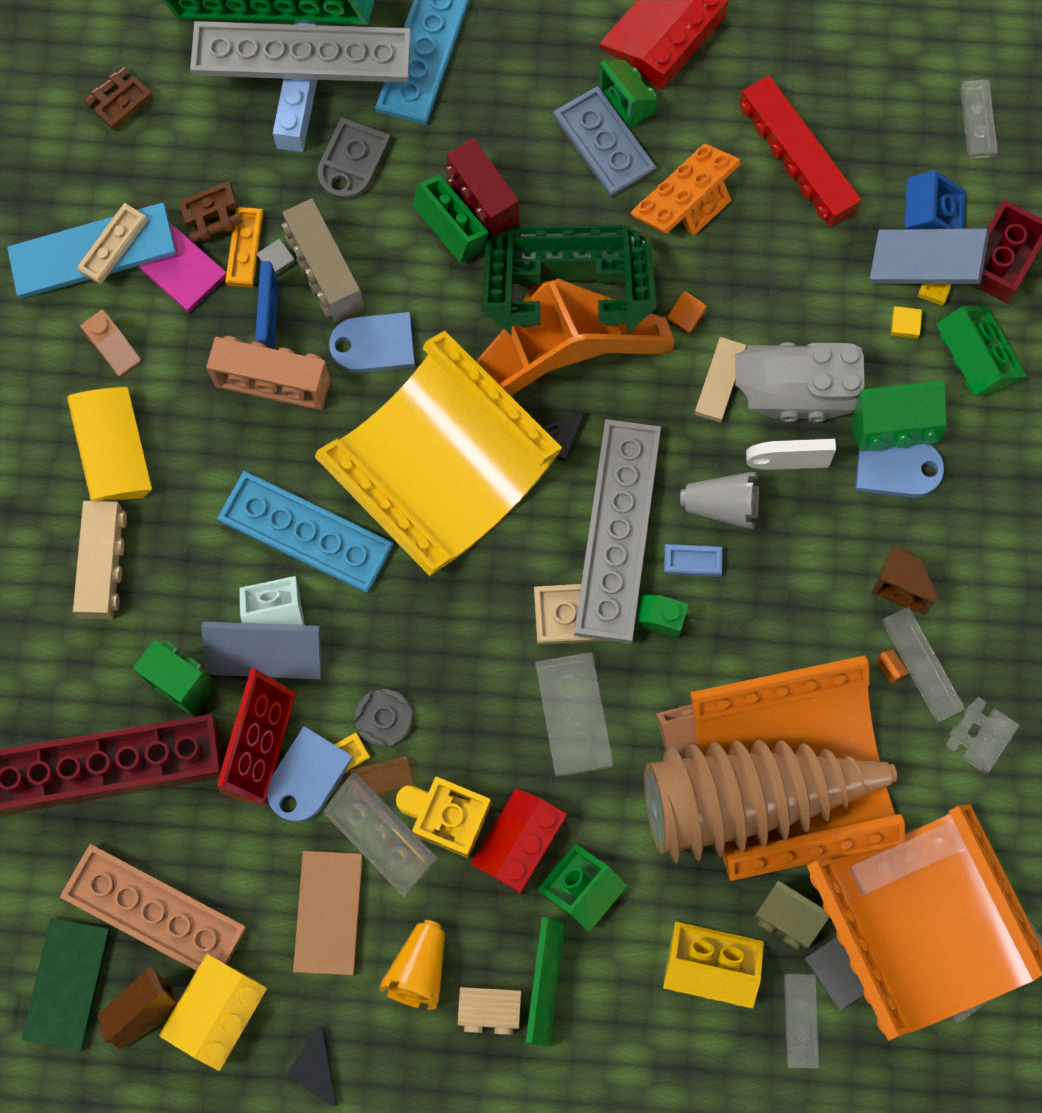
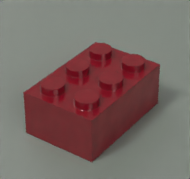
(482, 188)
(1010, 250)

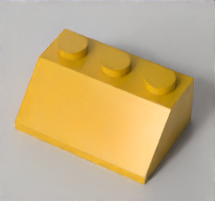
(714, 965)
(212, 1012)

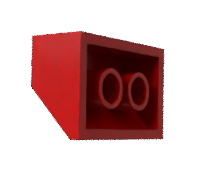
(519, 840)

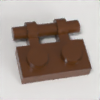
(122, 102)
(209, 205)

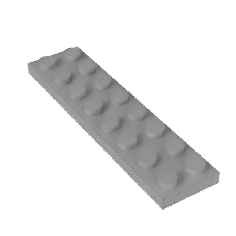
(300, 51)
(617, 532)

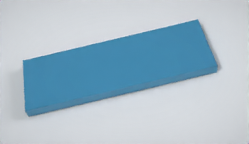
(433, 37)
(53, 259)
(305, 532)

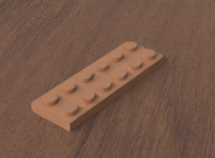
(150, 910)

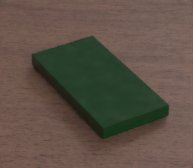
(66, 984)

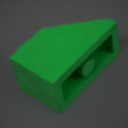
(660, 614)

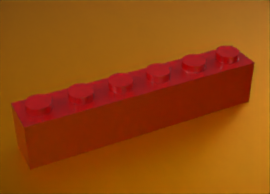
(799, 151)

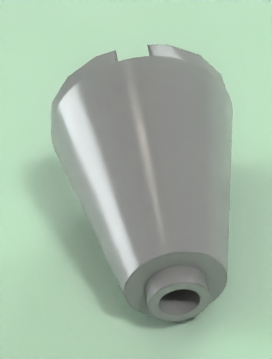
(724, 499)

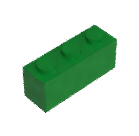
(449, 218)

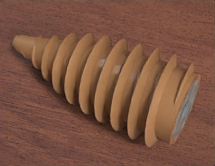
(749, 794)

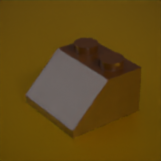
(905, 581)

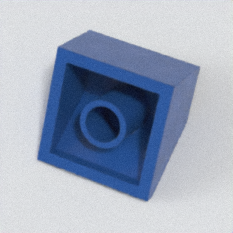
(934, 202)

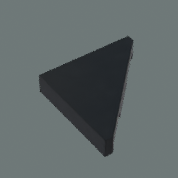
(564, 433)
(313, 1068)

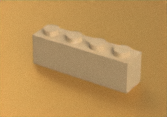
(99, 560)

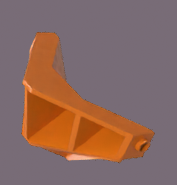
(566, 336)

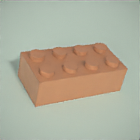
(269, 372)

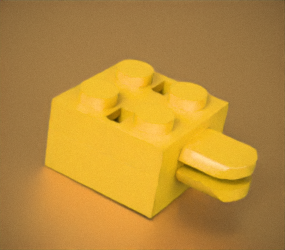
(444, 816)

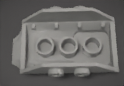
(801, 380)

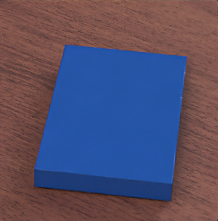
(267, 305)

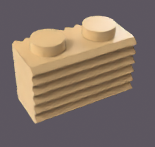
(489, 1009)

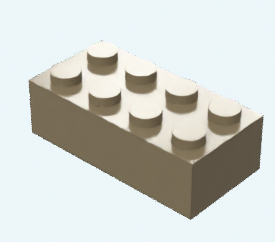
(322, 262)

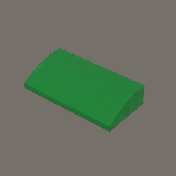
(545, 982)

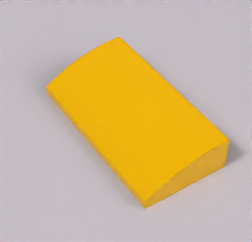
(109, 444)

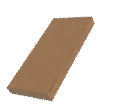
(328, 913)

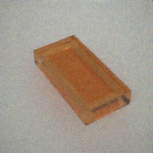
(386, 775)

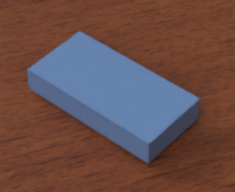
(693, 560)

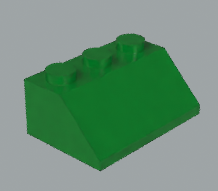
(980, 350)
(899, 416)

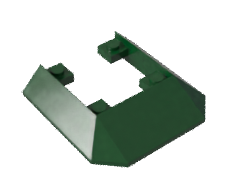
(568, 253)

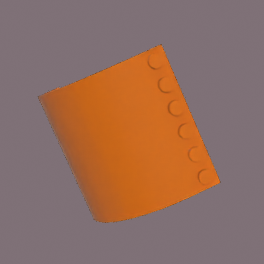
(815, 707)
(934, 936)

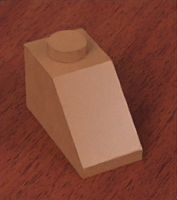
(110, 343)

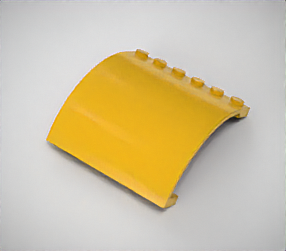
(442, 457)

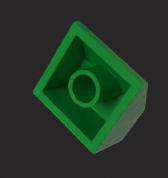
(626, 91)
(582, 887)

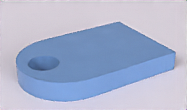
(375, 342)
(898, 471)
(308, 774)

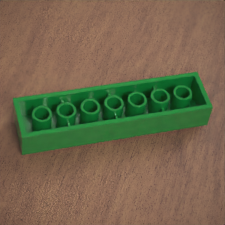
(274, 10)

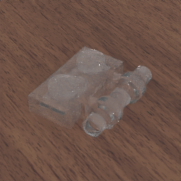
(989, 741)

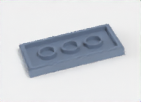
(604, 141)
(929, 256)
(269, 648)

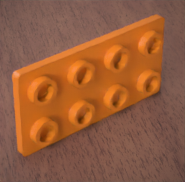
(690, 193)

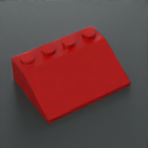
(663, 35)
(256, 739)

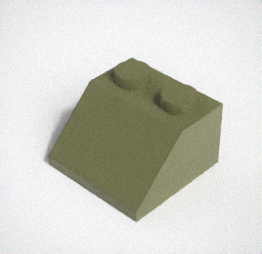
(790, 916)

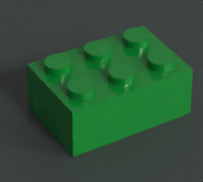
(175, 677)

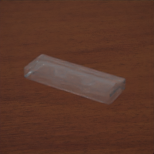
(978, 119)
(801, 1021)

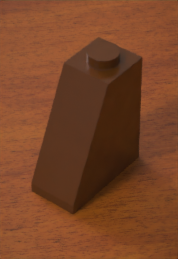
(138, 1009)

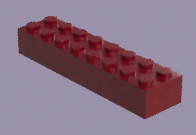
(109, 764)

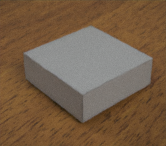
(278, 255)

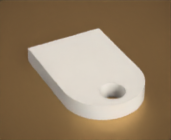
(791, 454)

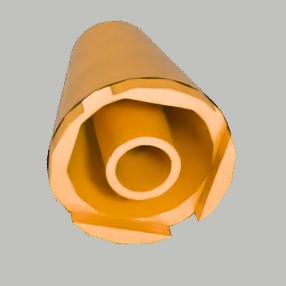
(417, 968)

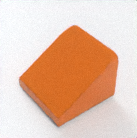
(687, 312)
(891, 666)

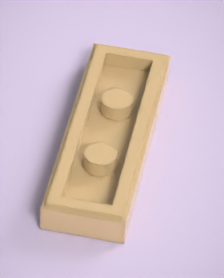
(112, 243)
(719, 380)

